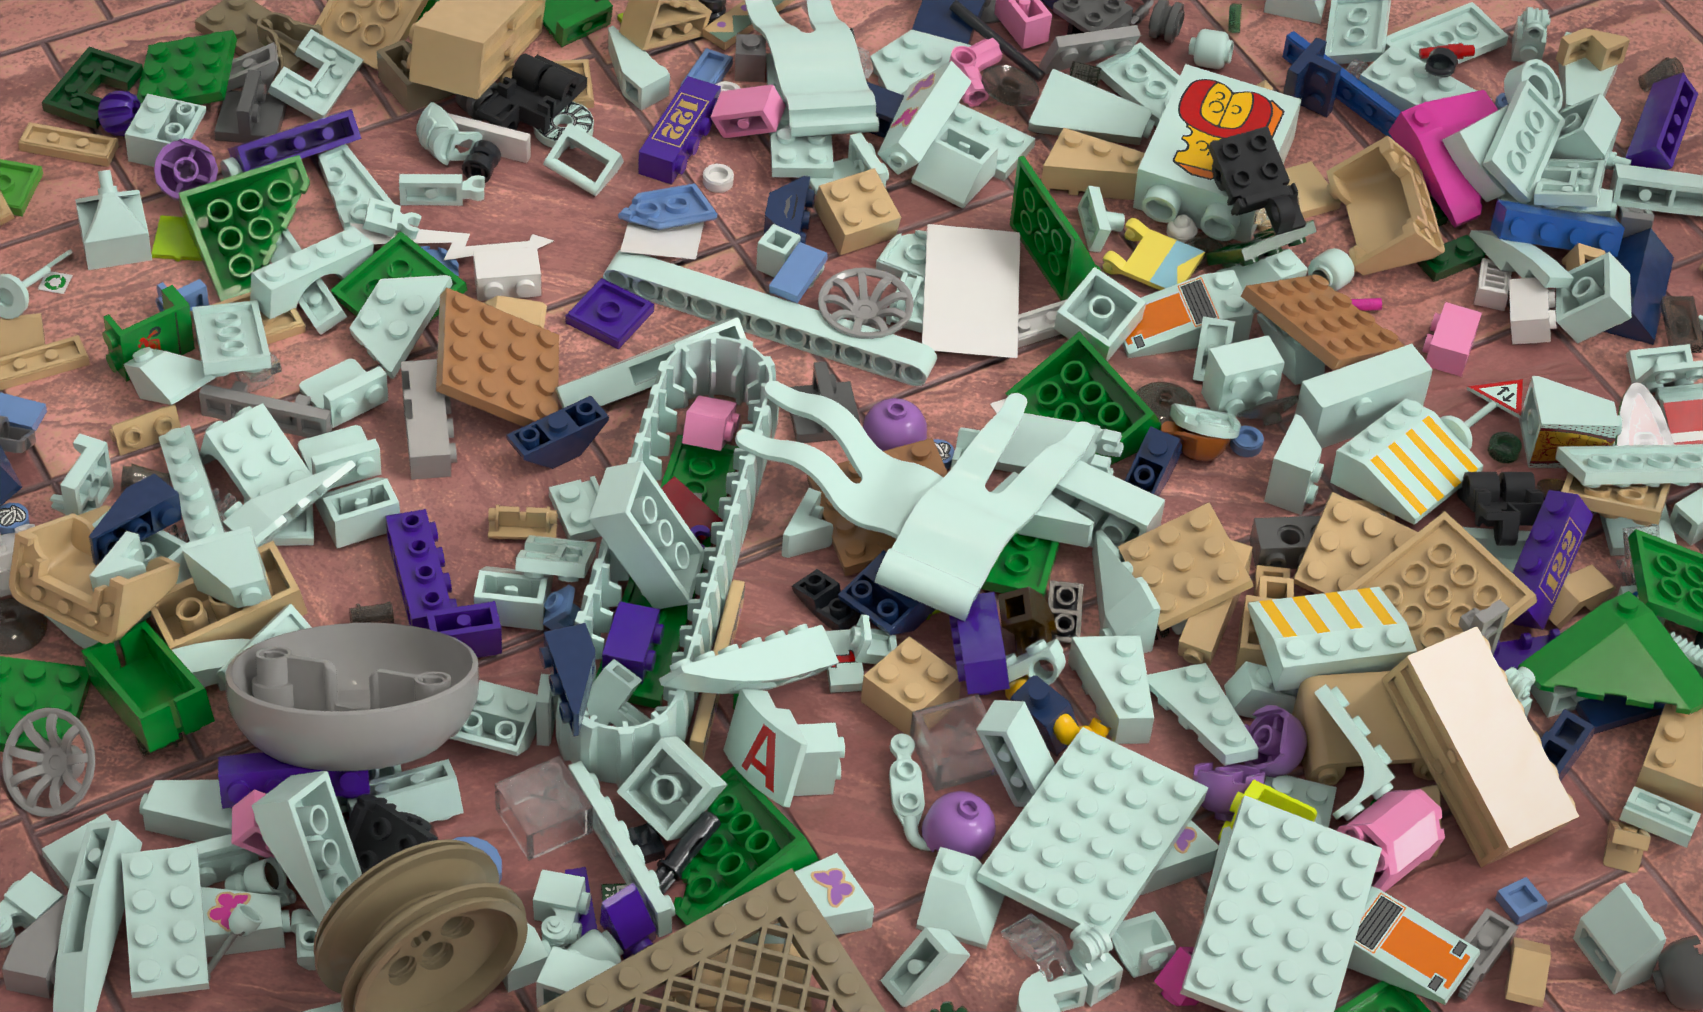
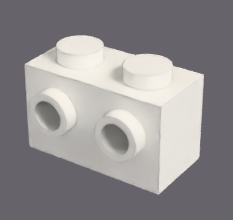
(507, 273)
(1531, 311)

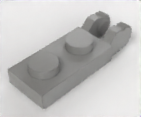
(1491, 936)

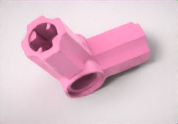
(972, 61)

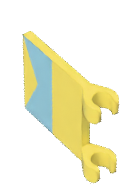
(1156, 260)

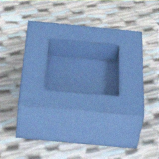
(1521, 900)

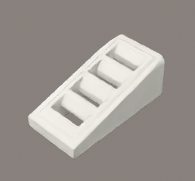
(1492, 286)

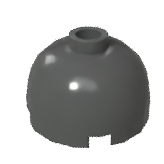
(1681, 974)

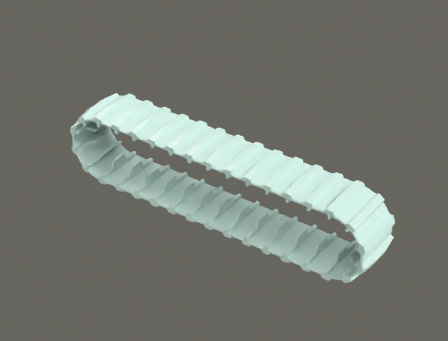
(694, 368)

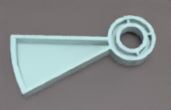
(1473, 142)

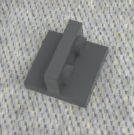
(249, 112)
(823, 385)

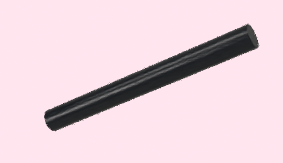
(1005, 47)

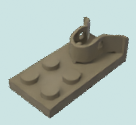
(257, 28)

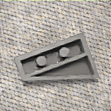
(427, 421)

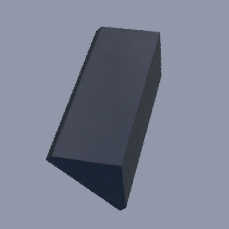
(1649, 271)

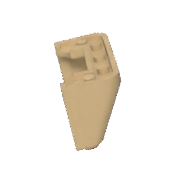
(1386, 208)
(53, 578)
(1328, 747)

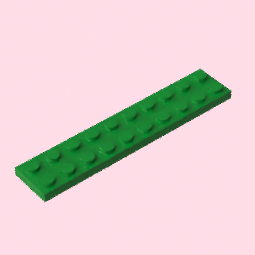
(701, 472)

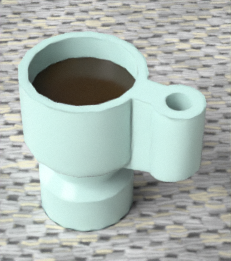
(263, 878)

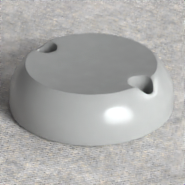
(352, 694)

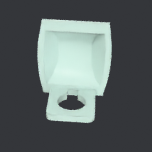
(440, 135)
(1143, 944)

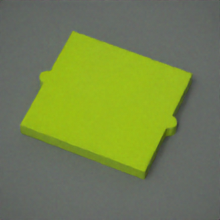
(174, 240)

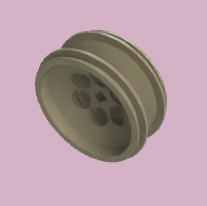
(421, 932)

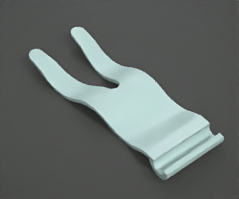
(817, 71)
(887, 486)
(963, 526)

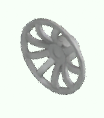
(865, 309)
(56, 762)

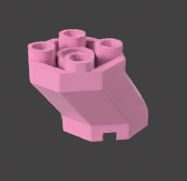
(1404, 828)

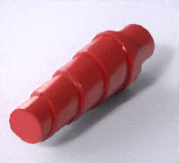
(1459, 50)

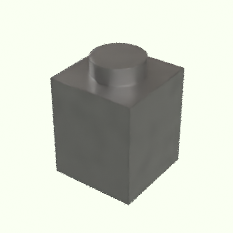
(750, 58)

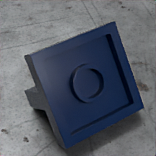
(1313, 79)

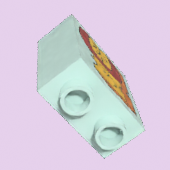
(1178, 166)

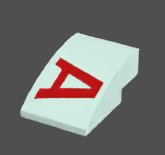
(766, 745)

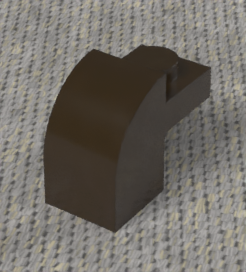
(1027, 617)

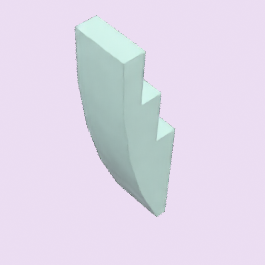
(1522, 258)

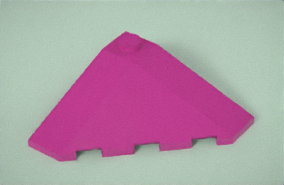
(1421, 134)

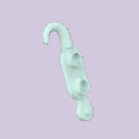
(907, 789)

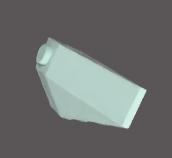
(277, 508)
(1123, 601)

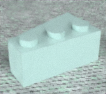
(1117, 682)

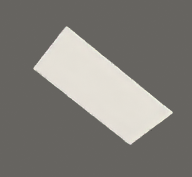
(971, 291)

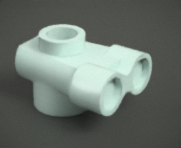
(305, 927)

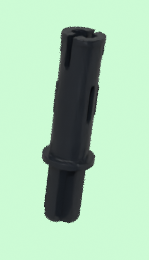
(688, 847)

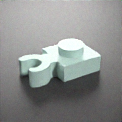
(387, 219)

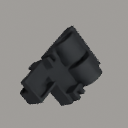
(533, 94)
(1256, 178)
(1502, 502)
(382, 831)

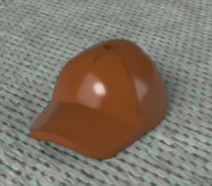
(1196, 445)

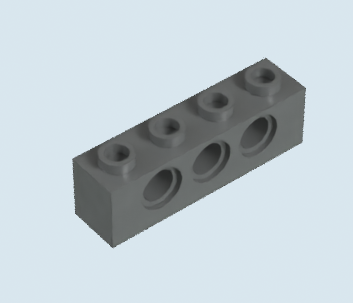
(1281, 540)

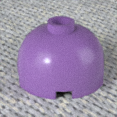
(184, 166)
(895, 424)
(1279, 741)
(1224, 784)
(959, 824)

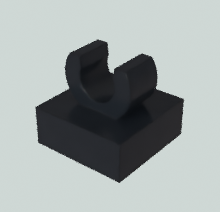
(649, 842)

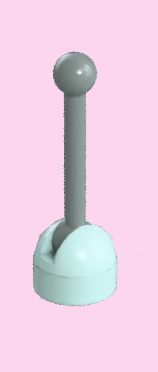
(242, 923)

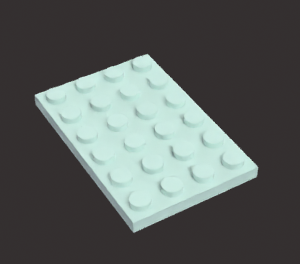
(1093, 834)
(1280, 915)

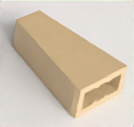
(1205, 630)

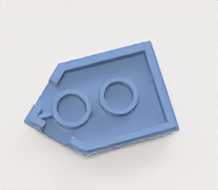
(669, 208)

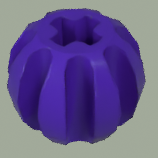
(118, 111)

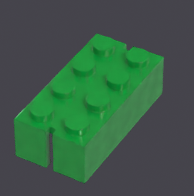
(153, 690)

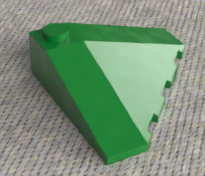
(241, 220)
(1619, 653)
(743, 852)

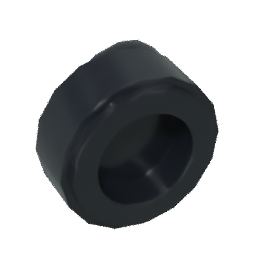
(1441, 62)

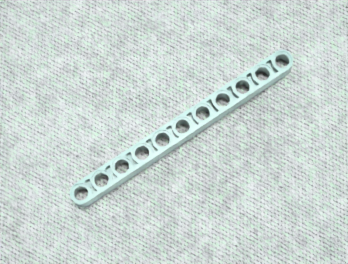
(769, 317)

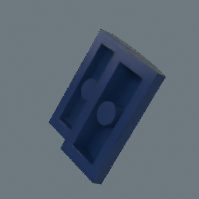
(938, 20)

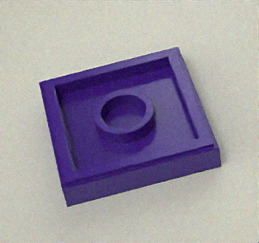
(609, 313)

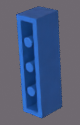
(1555, 227)

